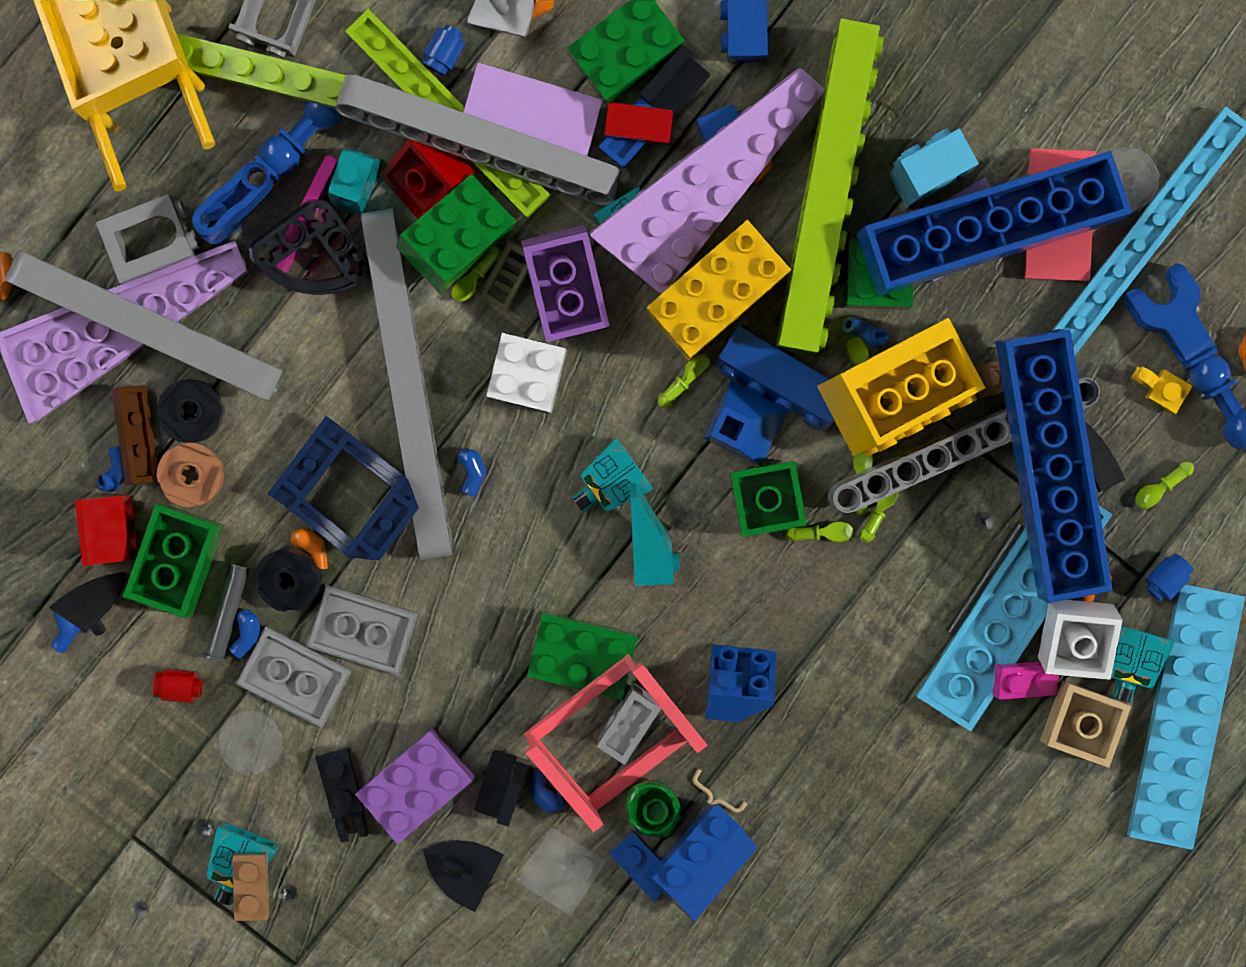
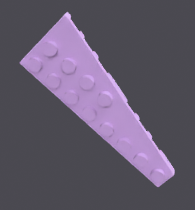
(682, 209)
(67, 352)

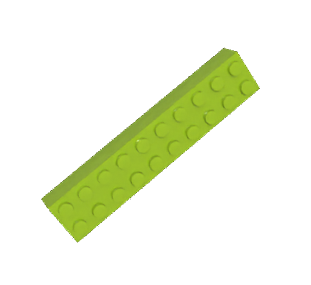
(827, 187)

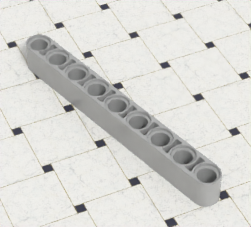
(477, 140)
(143, 325)
(949, 457)

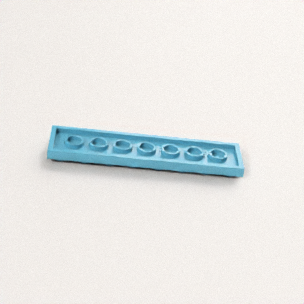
(990, 635)
(1186, 717)

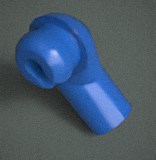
(867, 332)
(474, 468)
(114, 475)
(249, 633)
(66, 634)
(542, 795)

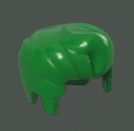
(653, 808)

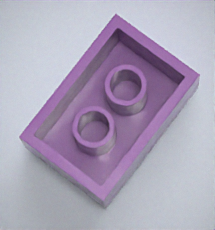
(565, 283)
(415, 785)

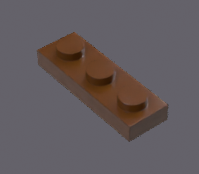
(135, 434)

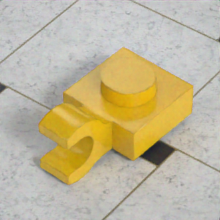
(1165, 389)

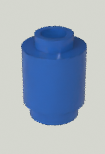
(443, 49)
(1168, 578)

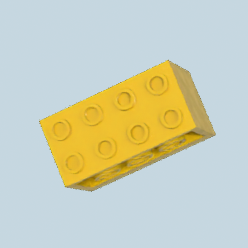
(717, 290)
(902, 389)

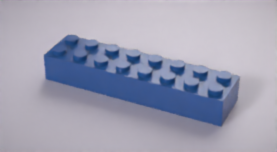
(993, 223)
(1054, 465)

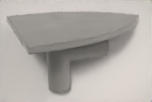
(503, 15)

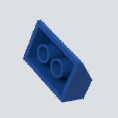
(702, 861)

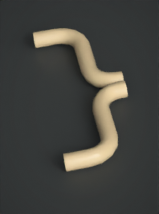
(710, 796)

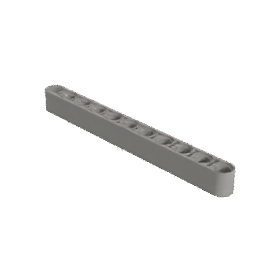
(407, 383)

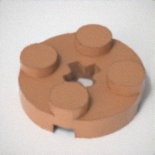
(174, 484)

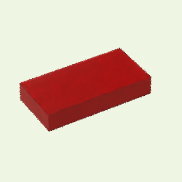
(638, 123)

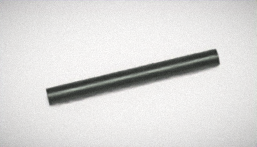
(984, 580)

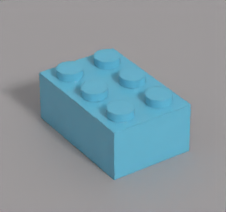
(932, 167)

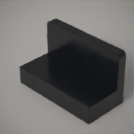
(675, 82)
(501, 786)

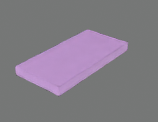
(533, 108)

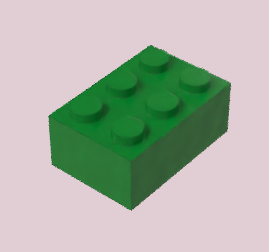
(625, 48)
(455, 234)
(173, 560)
(578, 652)

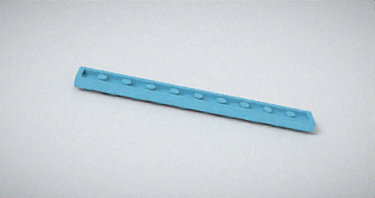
(1152, 226)

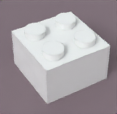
(526, 372)
(1080, 639)

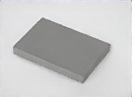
(362, 630)
(294, 677)

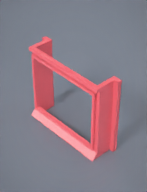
(587, 805)

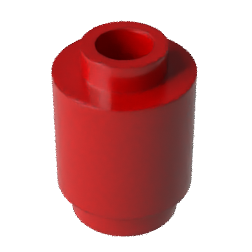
(177, 686)

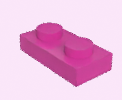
(1023, 681)

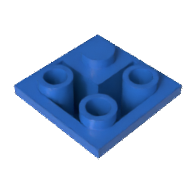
(744, 423)
(739, 682)

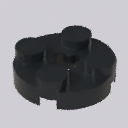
(192, 392)
(304, 573)

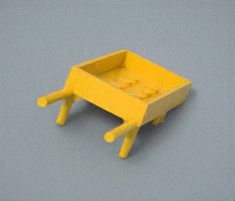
(113, 55)

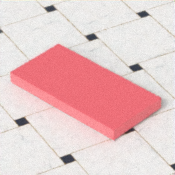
(1066, 258)

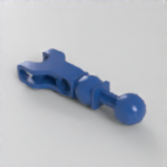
(276, 158)
(1191, 346)

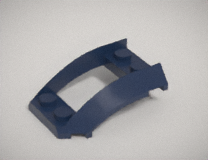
(309, 468)

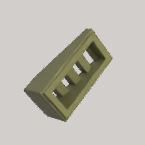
(494, 298)

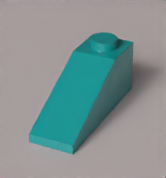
(651, 544)

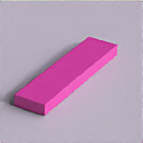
(317, 190)

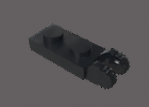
(340, 790)

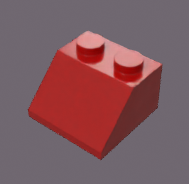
(424, 175)
(107, 530)

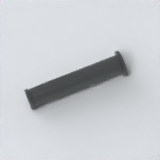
(226, 613)

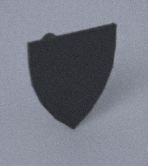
(1105, 467)
(90, 602)
(462, 869)

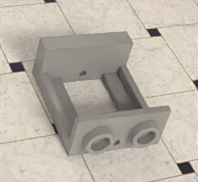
(288, 44)
(182, 247)
(628, 724)

